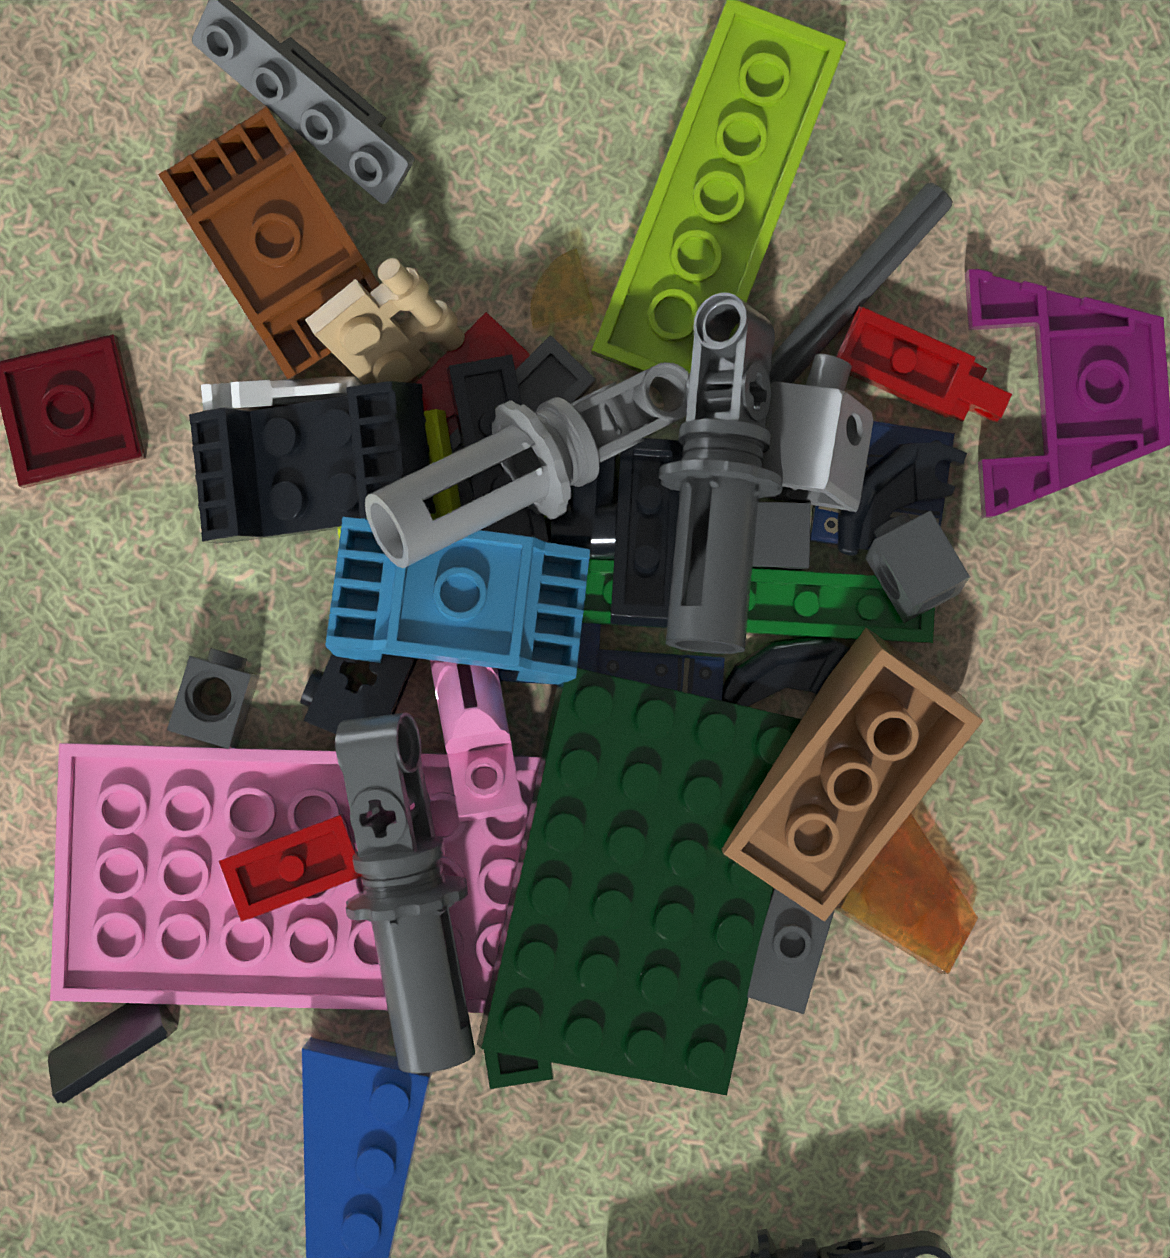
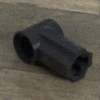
(590, 515)

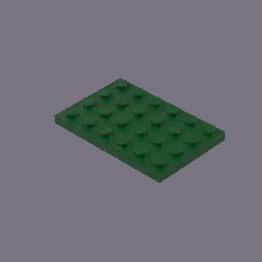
(623, 913)

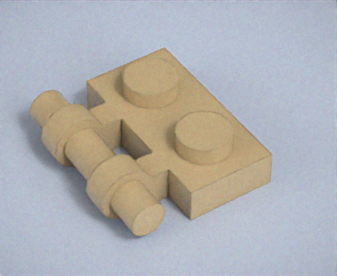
(370, 342)

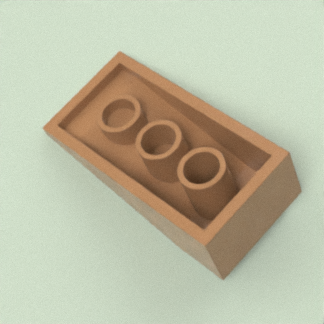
(850, 774)

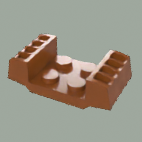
(268, 234)

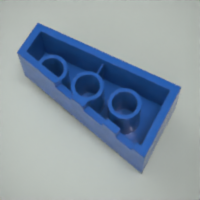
(357, 1147)

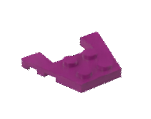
(1097, 386)

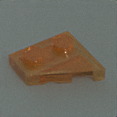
(912, 900)

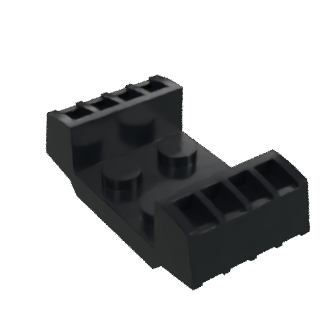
(304, 461)

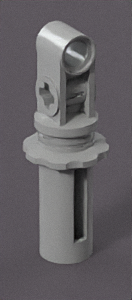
(540, 453)

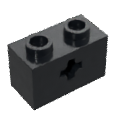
(333, 700)

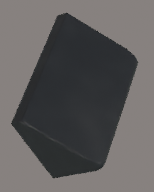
(107, 1047)

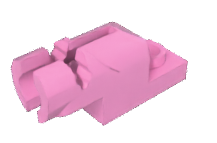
(476, 740)

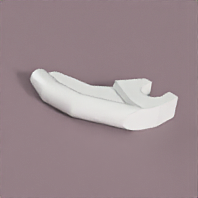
(274, 393)

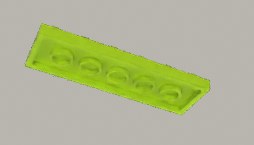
(719, 183)

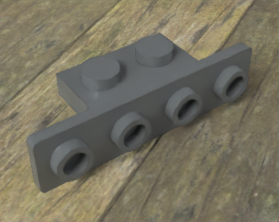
(305, 97)

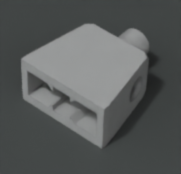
(819, 437)

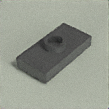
(788, 954)

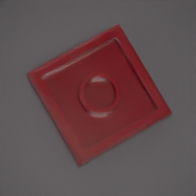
(68, 411)

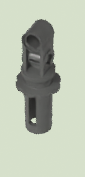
(720, 476)
(405, 891)

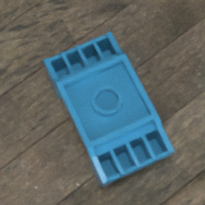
(471, 603)

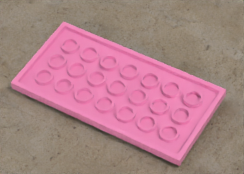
(151, 913)

